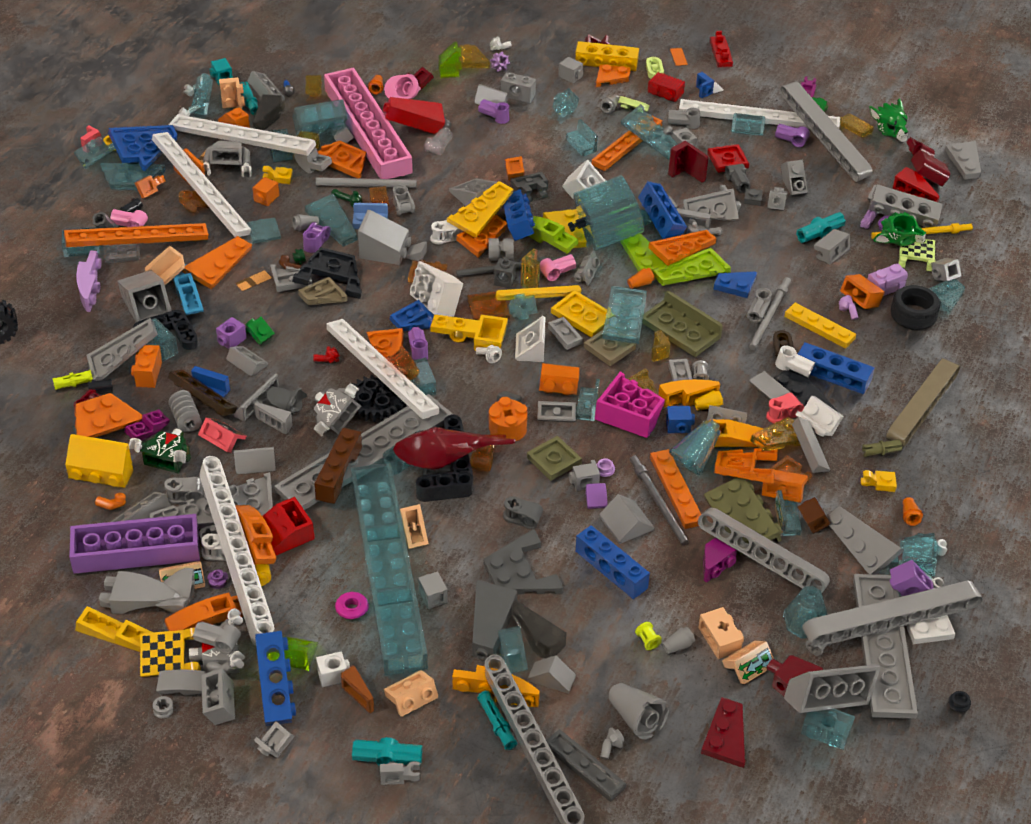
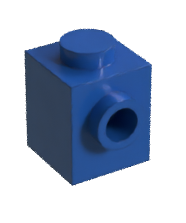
(679, 419)

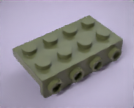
(683, 324)
(740, 502)

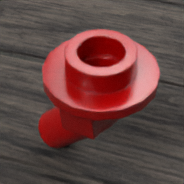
(331, 356)

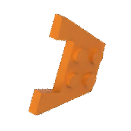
(742, 465)

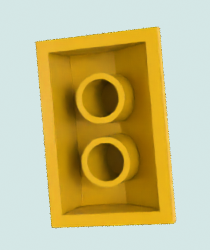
(98, 461)

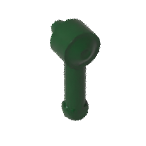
(354, 198)

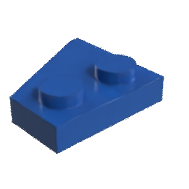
(735, 283)
(412, 316)

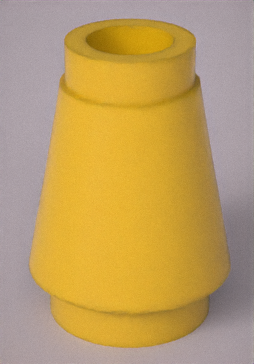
(712, 398)

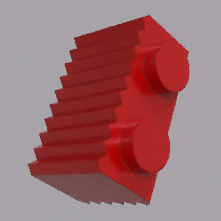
(666, 86)

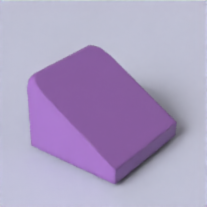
(596, 495)

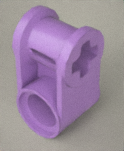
(315, 237)

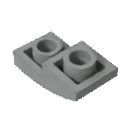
(183, 681)

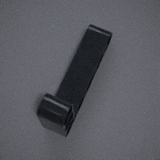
(450, 484)

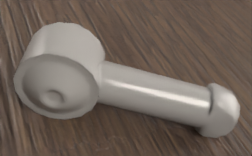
(695, 228)

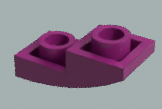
(150, 425)

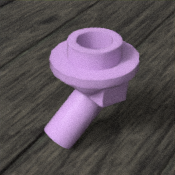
(846, 303)

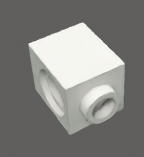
(331, 667)

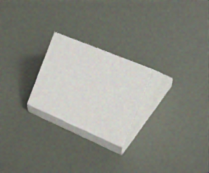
(531, 342)

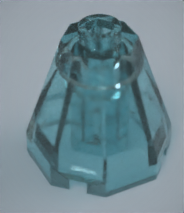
(805, 606)

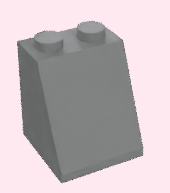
(382, 239)
(144, 295)

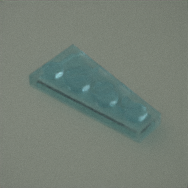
(332, 215)

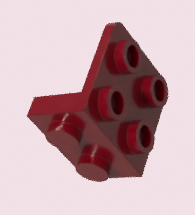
(688, 159)

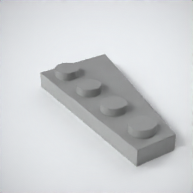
(117, 351)

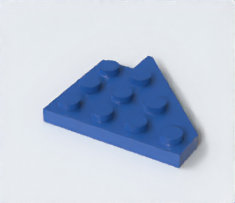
(136, 143)

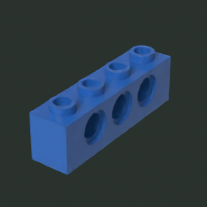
(661, 210)
(519, 215)
(838, 368)
(612, 562)
(265, 644)

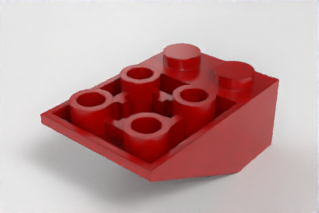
(289, 525)

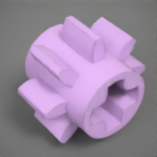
(499, 57)

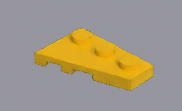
(565, 217)

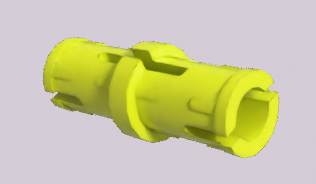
(72, 379)

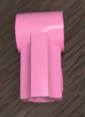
(129, 219)
(554, 268)

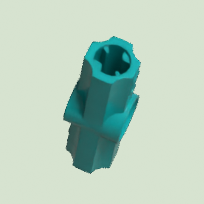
(820, 227)
(386, 751)

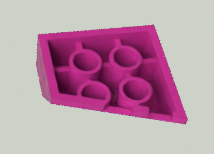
(629, 406)

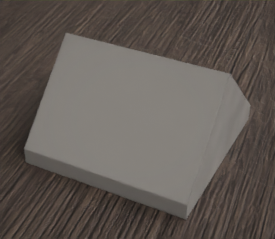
(625, 519)

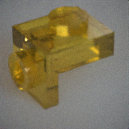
(313, 85)
(661, 346)

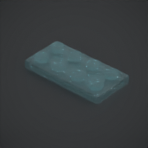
(624, 315)

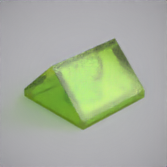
(299, 652)

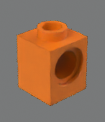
(514, 167)

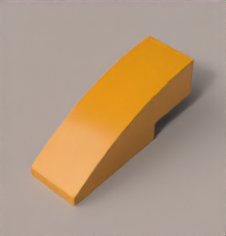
(686, 391)

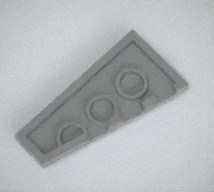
(865, 543)

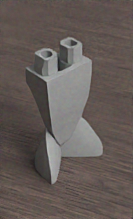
(139, 591)

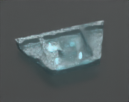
(123, 175)

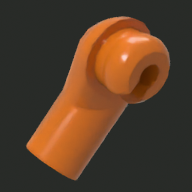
(108, 504)

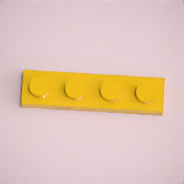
(820, 325)

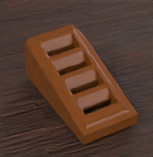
(356, 688)

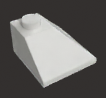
(582, 178)

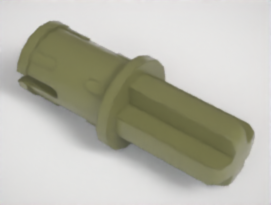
(881, 447)

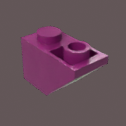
(717, 558)

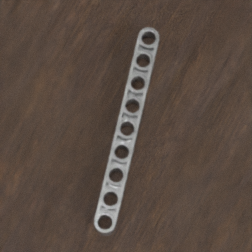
(826, 131)
(892, 613)
(532, 733)

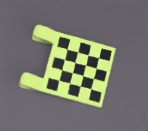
(918, 252)

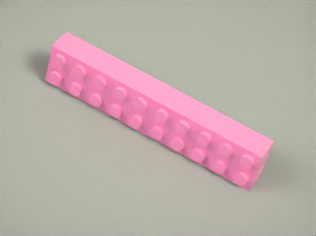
(369, 124)

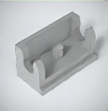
(832, 246)

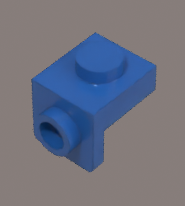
(705, 85)

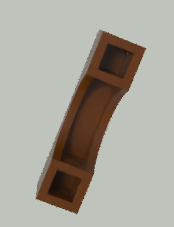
(330, 479)

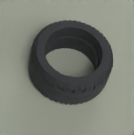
(917, 296)

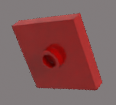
(727, 156)

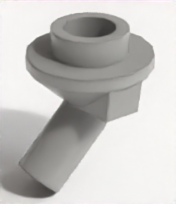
(614, 739)

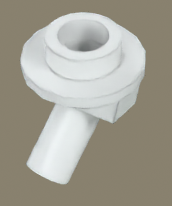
(496, 44)
(492, 353)

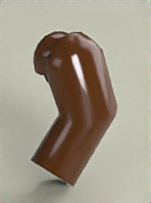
(284, 261)

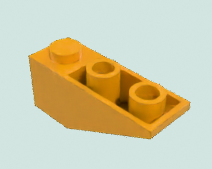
(735, 433)

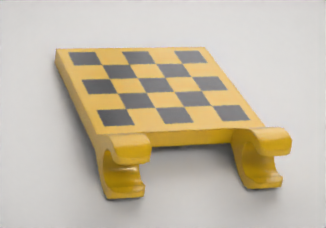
(165, 652)

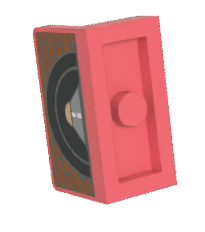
(220, 434)

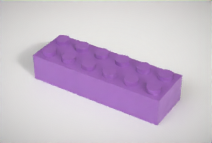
(134, 543)

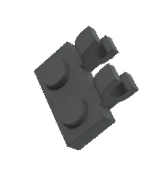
(529, 182)

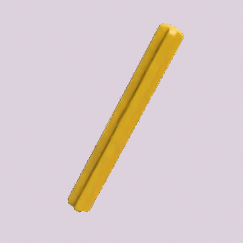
(541, 292)

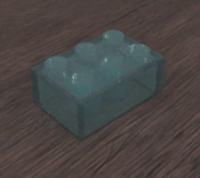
(320, 117)

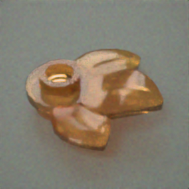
(191, 200)

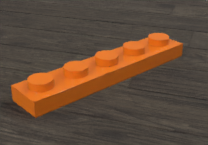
(676, 488)

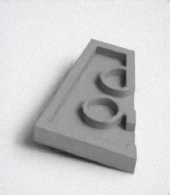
(965, 158)

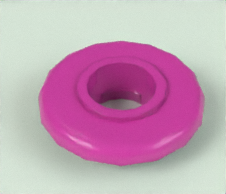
(348, 599)

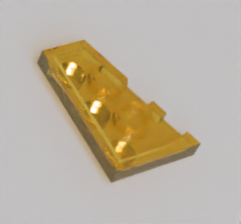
(776, 435)

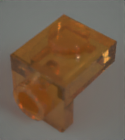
(378, 195)

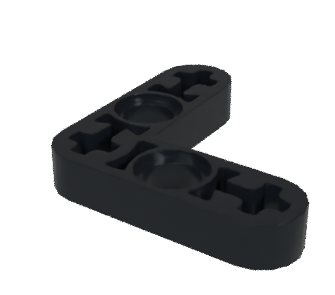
(176, 324)

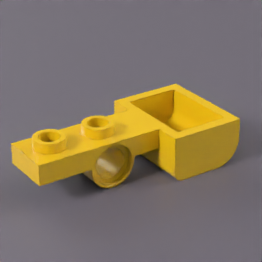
(486, 331)

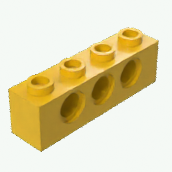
(600, 54)

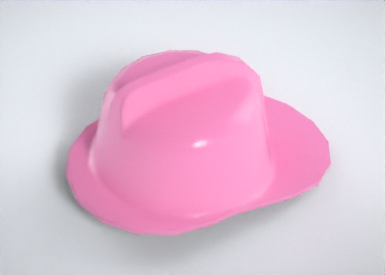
(402, 86)

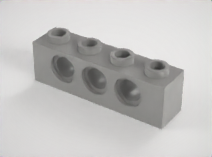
(889, 201)

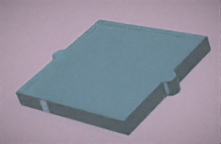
(264, 230)

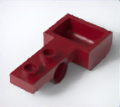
(926, 163)

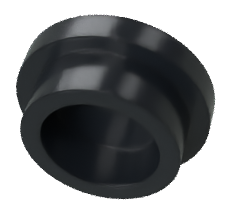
(959, 701)

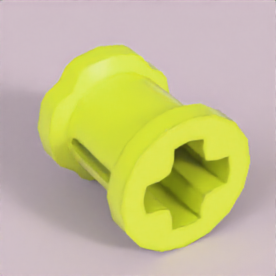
(648, 636)

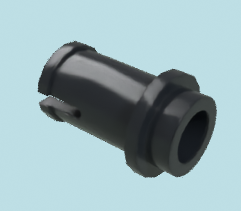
(134, 205)
(100, 386)

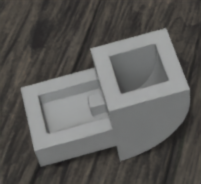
(313, 161)

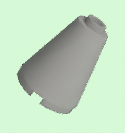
(639, 709)

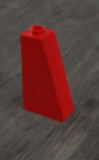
(415, 113)

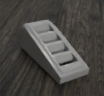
(274, 417)

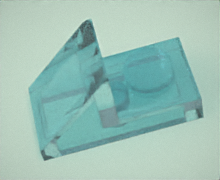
(512, 649)

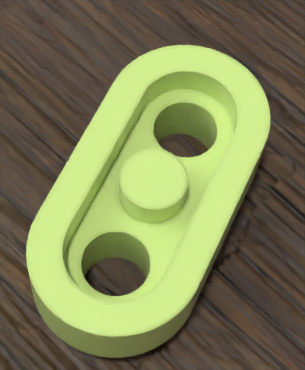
(653, 66)
(627, 103)

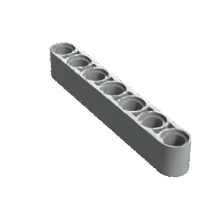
(753, 550)

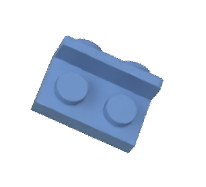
(361, 208)

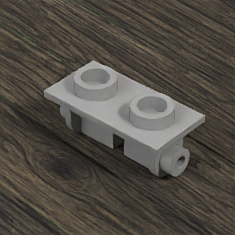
(587, 268)
(724, 413)

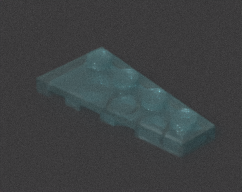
(645, 128)

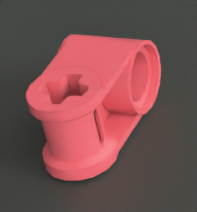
(783, 407)

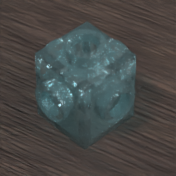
(565, 102)
(528, 306)

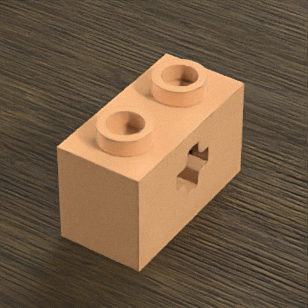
(720, 632)

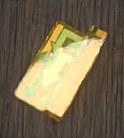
(530, 270)

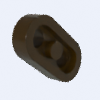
(780, 339)

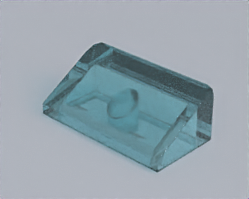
(748, 124)

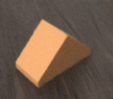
(413, 526)

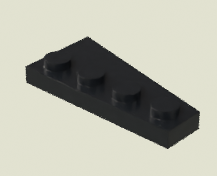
(800, 387)

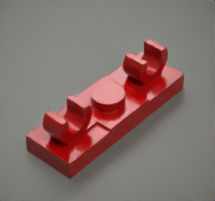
(721, 50)

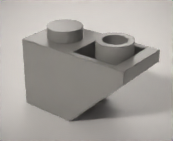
(794, 177)

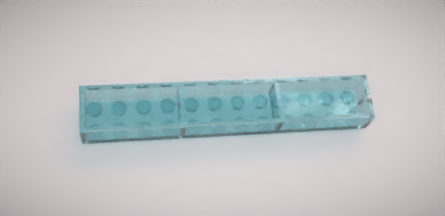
(388, 570)

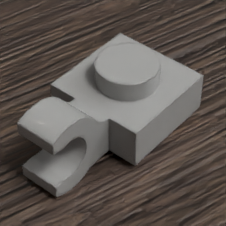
(396, 774)

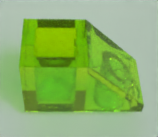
(449, 61)

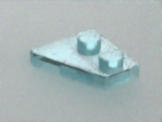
(948, 293)

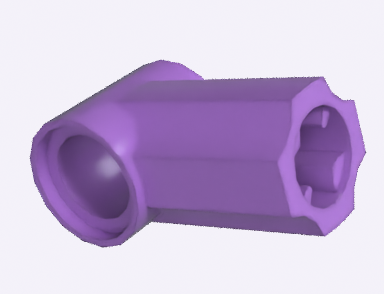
(498, 111)
(797, 136)
(418, 343)

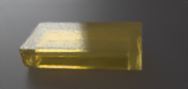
(856, 125)

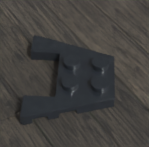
(331, 264)

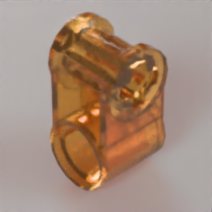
(404, 363)

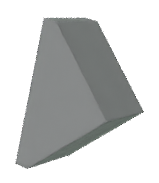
(552, 674)

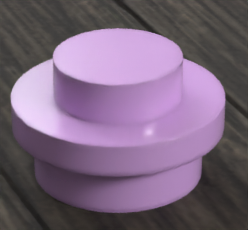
(605, 467)

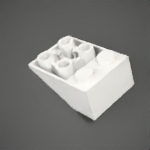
(436, 289)

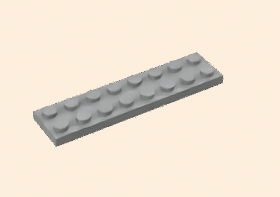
(894, 687)

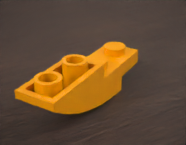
(477, 682)

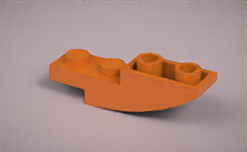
(256, 534)
(210, 611)

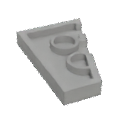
(720, 205)

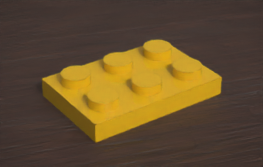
(581, 313)

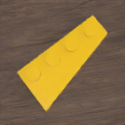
(481, 210)

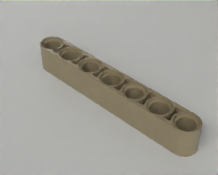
(923, 401)

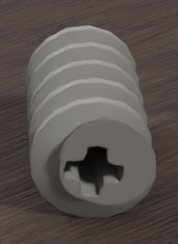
(185, 411)

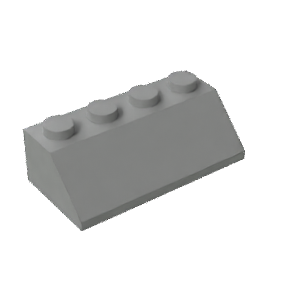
(832, 688)

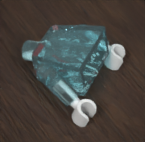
(201, 98)
(923, 551)

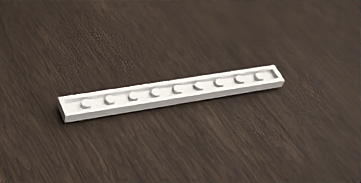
(726, 111)
(243, 134)
(201, 184)
(383, 369)

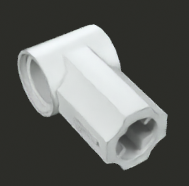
(788, 359)

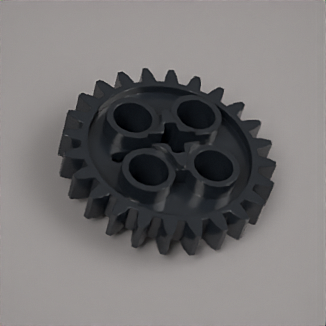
(386, 401)

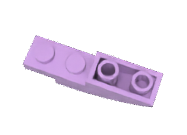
(87, 280)

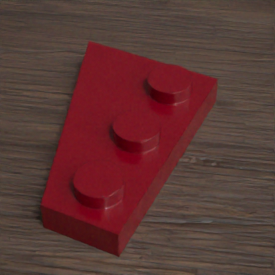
(726, 734)

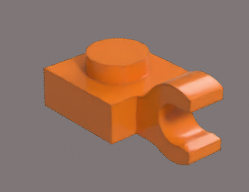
(148, 185)

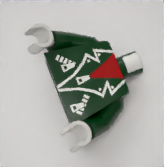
(164, 450)

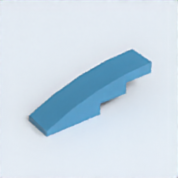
(187, 293)

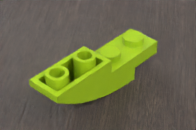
(553, 233)

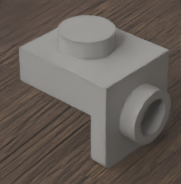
(777, 198)
(274, 740)

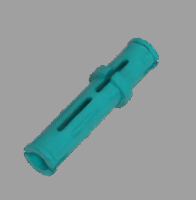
(250, 100)
(500, 726)

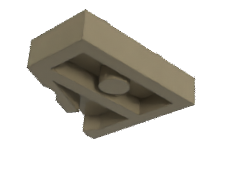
(322, 292)

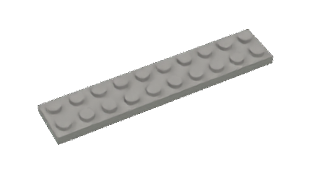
(374, 444)

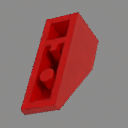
(914, 184)

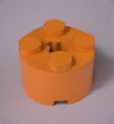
(508, 418)

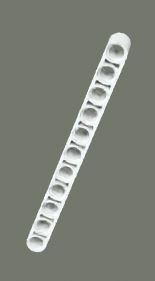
(235, 548)

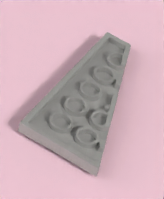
(253, 493)

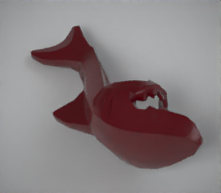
(441, 447)

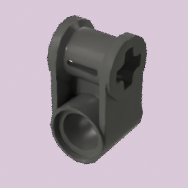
(524, 513)

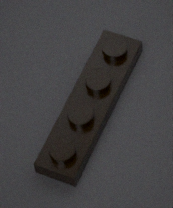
(202, 392)

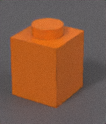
(265, 191)

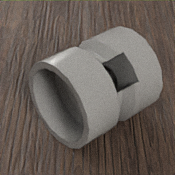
(501, 249)

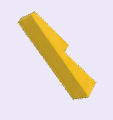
(109, 629)

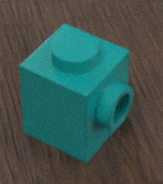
(220, 69)

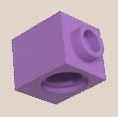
(231, 333)

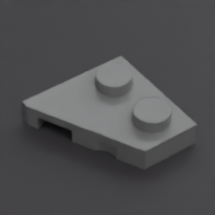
(284, 277)

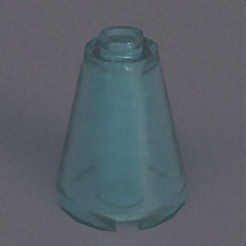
(697, 446)

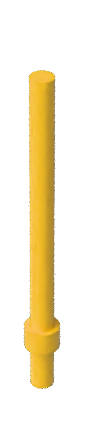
(953, 228)

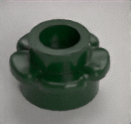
(299, 256)

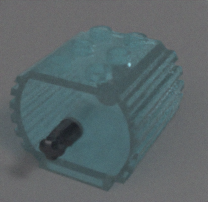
(607, 213)

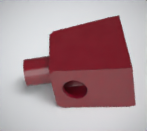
(789, 669)

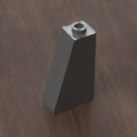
(491, 614)

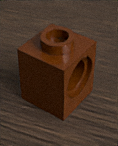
(813, 515)

